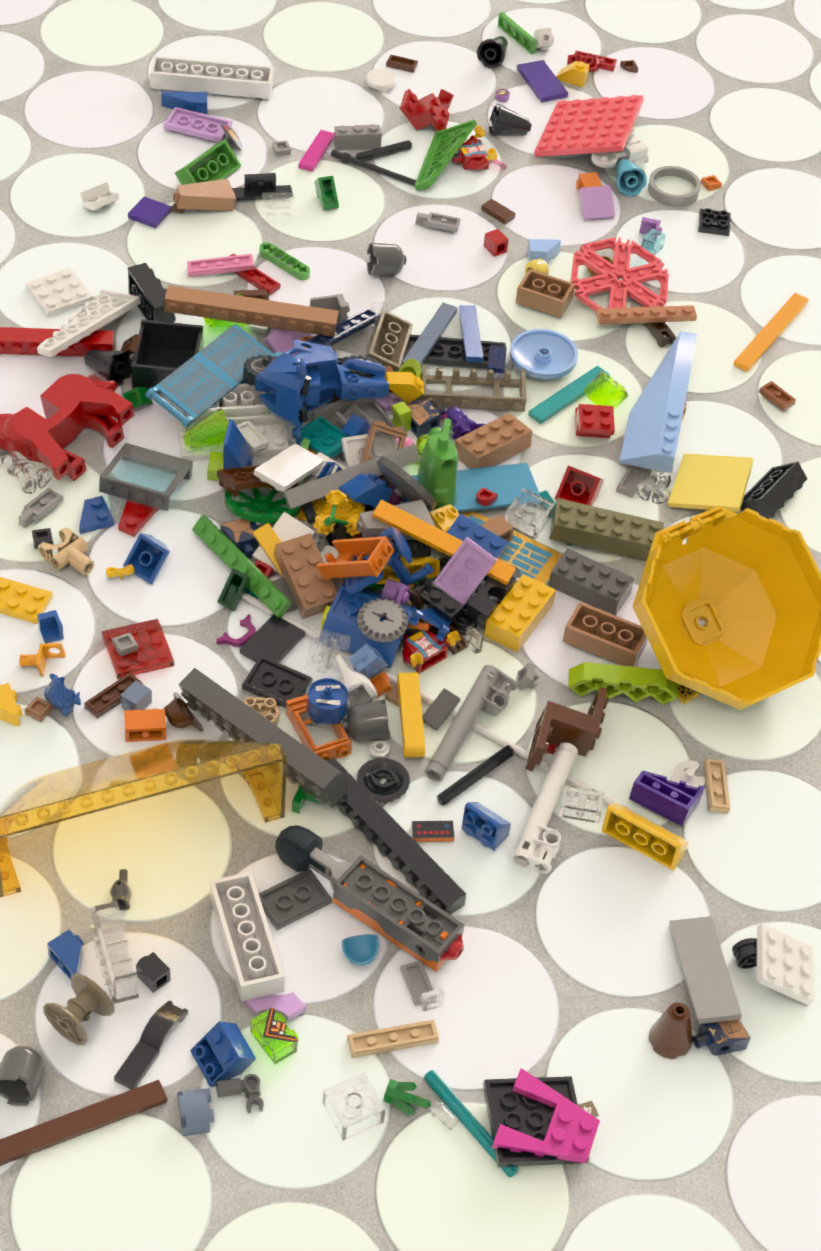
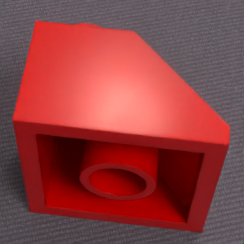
(579, 486)

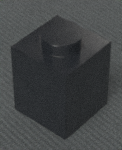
(153, 972)

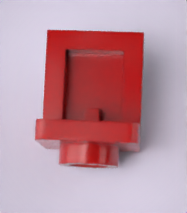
(445, 98)

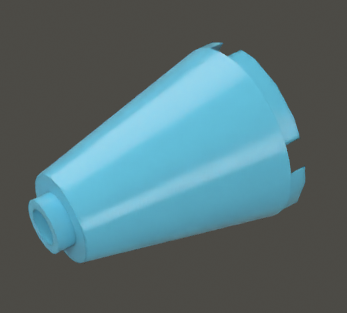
(630, 178)

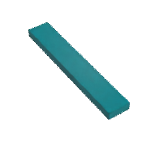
(563, 397)

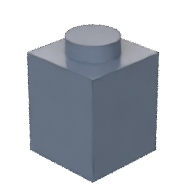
(136, 697)

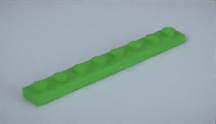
(234, 558)

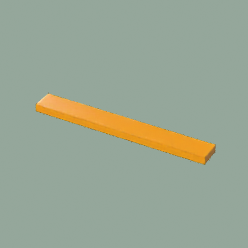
(771, 332)
(433, 536)

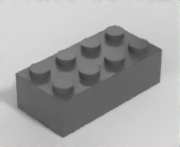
(591, 582)

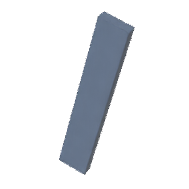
(432, 333)

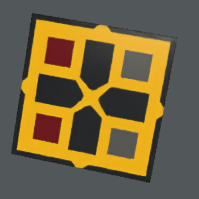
(686, 694)

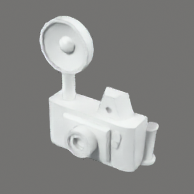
(634, 150)

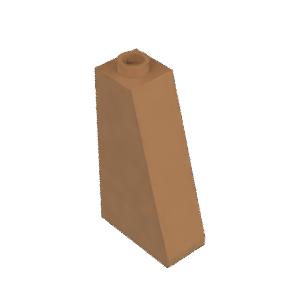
(208, 195)

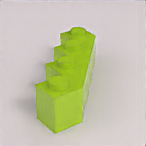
(619, 679)

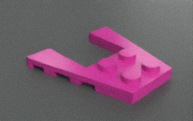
(569, 1131)

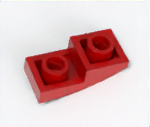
(590, 60)

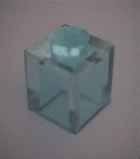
(653, 241)

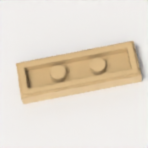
(716, 786)

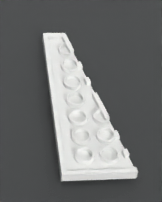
(84, 321)

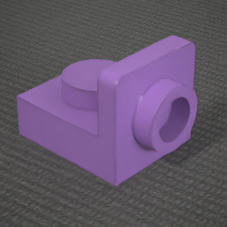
(648, 223)
(396, 591)

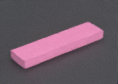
(220, 265)

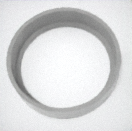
(671, 199)

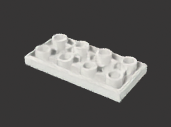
(288, 467)

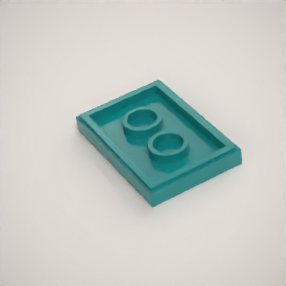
(323, 437)

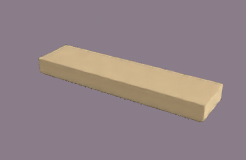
(392, 1038)

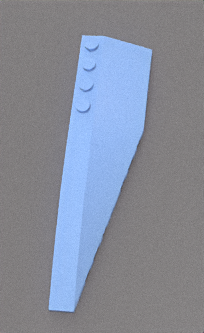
(658, 413)

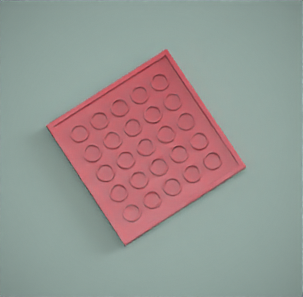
(589, 126)

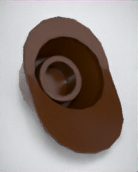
(180, 715)

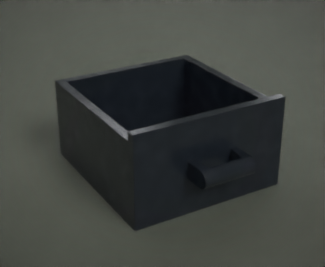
(163, 350)

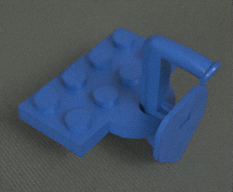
(401, 547)

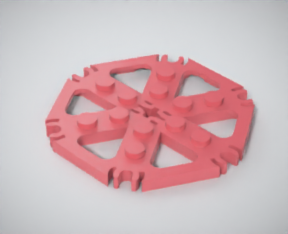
(609, 273)

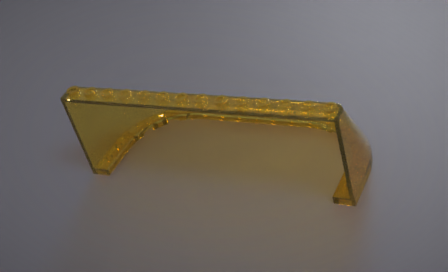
(138, 777)

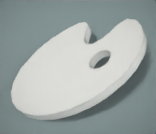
(689, 777)

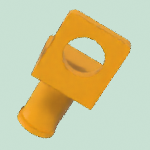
(39, 659)

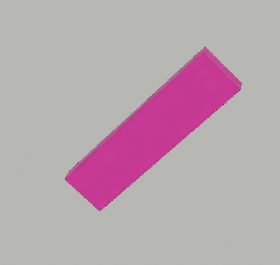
(316, 150)

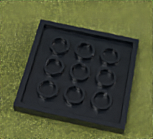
(524, 1116)

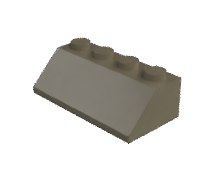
(389, 339)

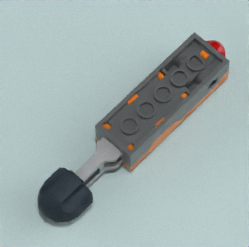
(377, 899)

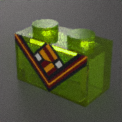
(274, 1035)

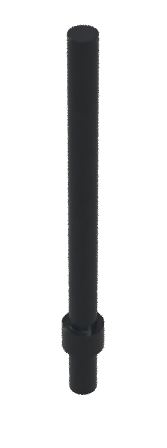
(345, 157)

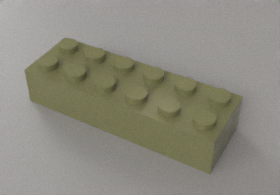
(603, 529)

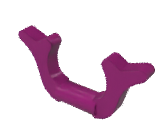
(226, 639)

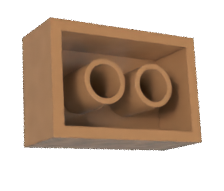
(545, 293)

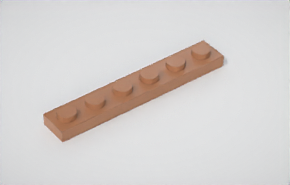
(646, 314)

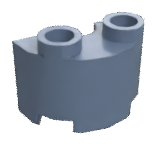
(194, 1111)

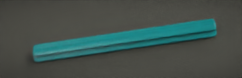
(465, 1117)

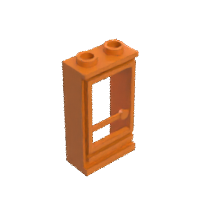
(342, 567)
(338, 748)

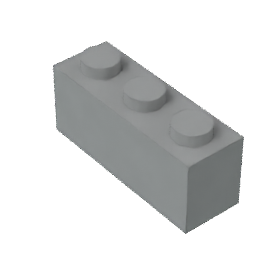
(357, 137)

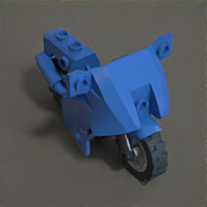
(311, 380)

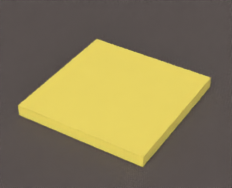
(711, 482)

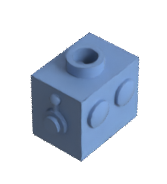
(368, 661)

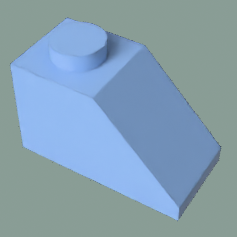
(543, 249)

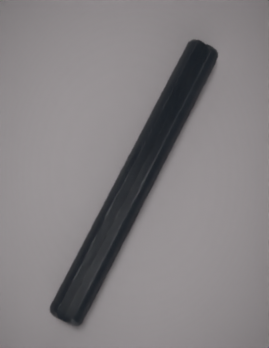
(475, 775)

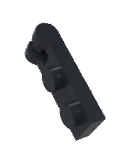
(438, 600)

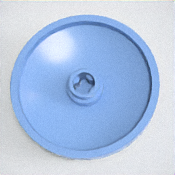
(543, 353)

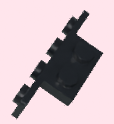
(258, 184)

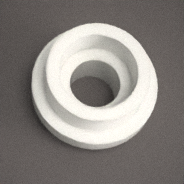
(379, 753)

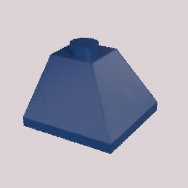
(147, 557)

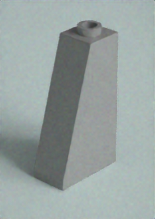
(370, 526)

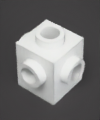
(544, 38)

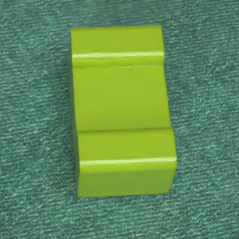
(402, 415)
(215, 463)

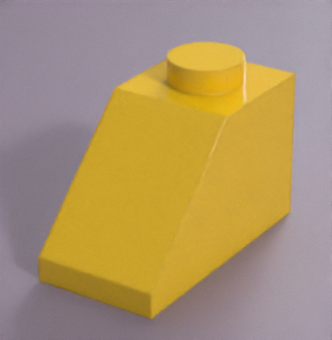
(574, 73)
(405, 385)

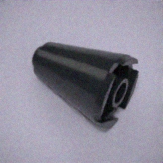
(492, 51)
(508, 122)
(110, 364)

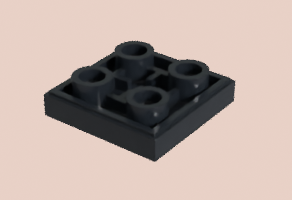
(714, 222)

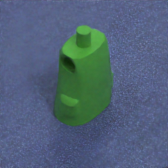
(439, 469)

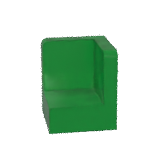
(137, 397)

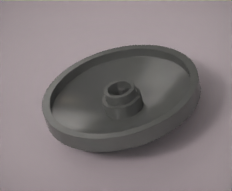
(404, 484)

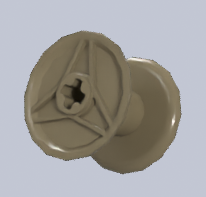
(88, 998)

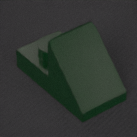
(234, 588)

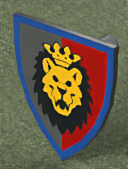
(232, 136)

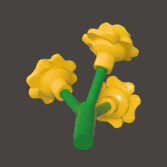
(326, 522)

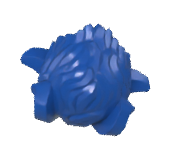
(60, 696)

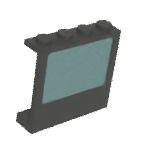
(144, 476)

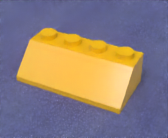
(644, 836)

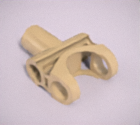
(69, 552)

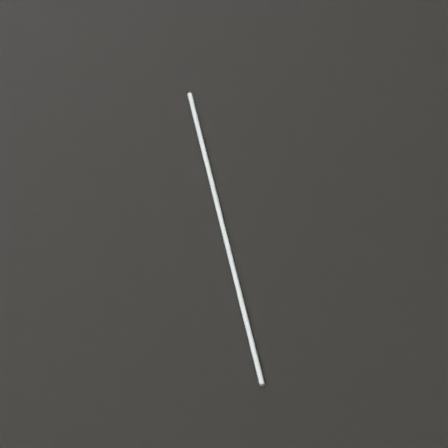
(429, 700)

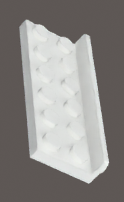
(268, 425)

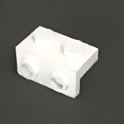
(98, 196)

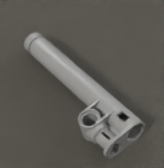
(482, 696)

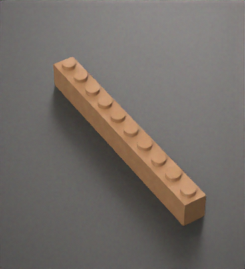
(250, 310)

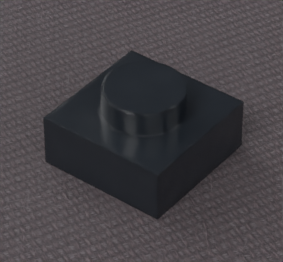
(42, 535)

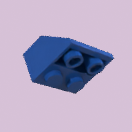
(484, 825)
(222, 1053)

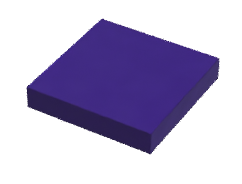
(149, 212)

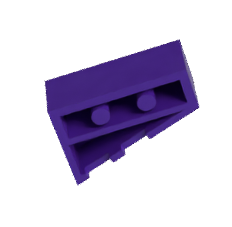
(666, 797)

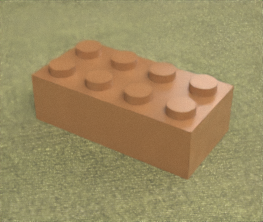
(493, 442)
(298, 563)
(605, 635)

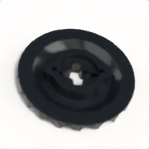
(395, 774)

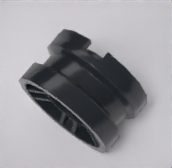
(463, 622)
(745, 953)

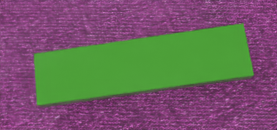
(517, 33)

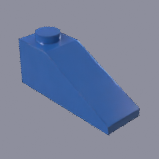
(186, 100)

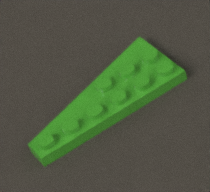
(441, 150)

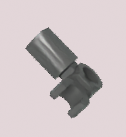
(249, 1085)

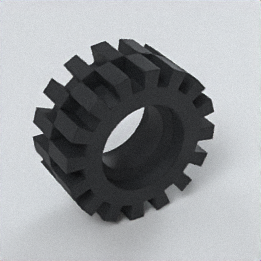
(419, 549)

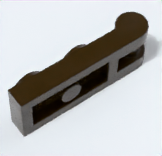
(660, 330)

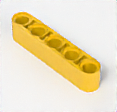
(411, 715)

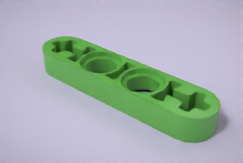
(270, 251)

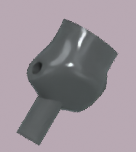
(121, 891)

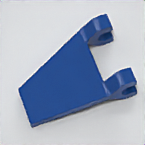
(432, 618)

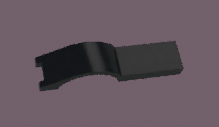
(149, 1045)

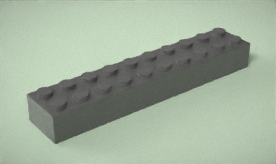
(249, 726)

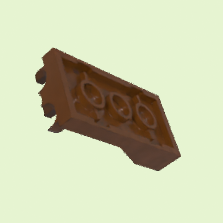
(240, 479)

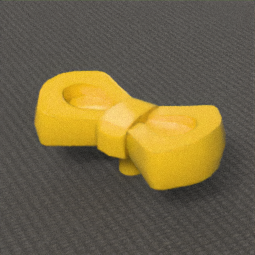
(112, 572)

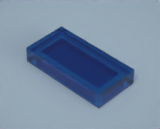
(497, 358)

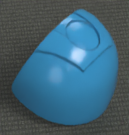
(361, 948)

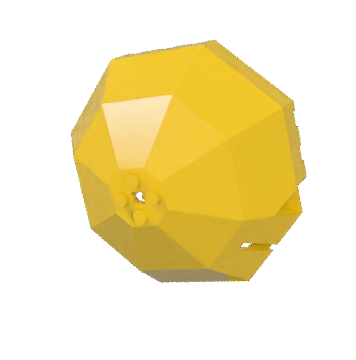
(751, 589)

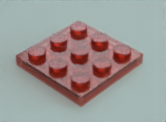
(152, 650)

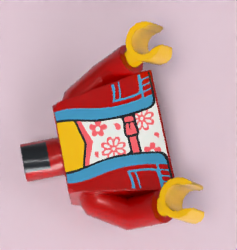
(473, 154)
(425, 650)

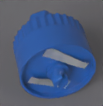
(327, 701)

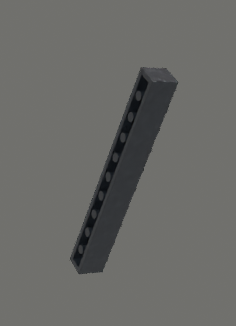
(398, 846)

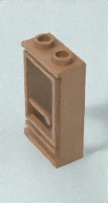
(381, 427)

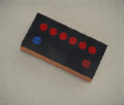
(433, 831)

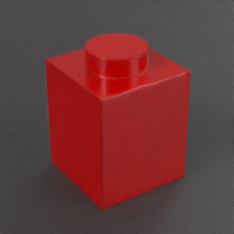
(496, 242)

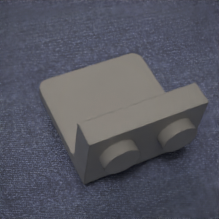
(332, 302)

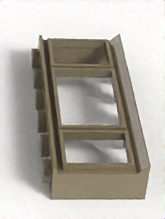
(475, 401)

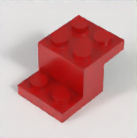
(424, 111)
(594, 421)

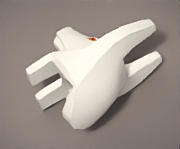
(358, 685)

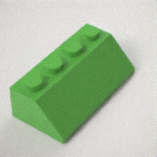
(211, 165)

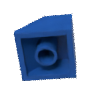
(367, 489)

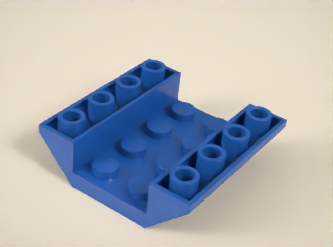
(343, 620)

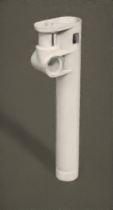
(535, 836)

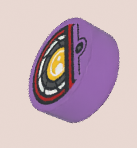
(502, 95)

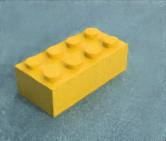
(519, 613)

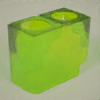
(605, 391)

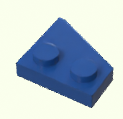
(95, 515)

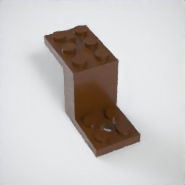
(565, 725)

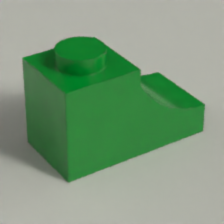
(326, 192)

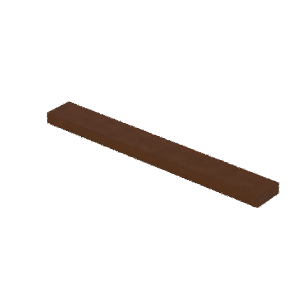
(81, 1121)

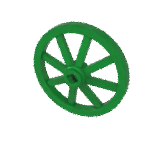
(260, 506)

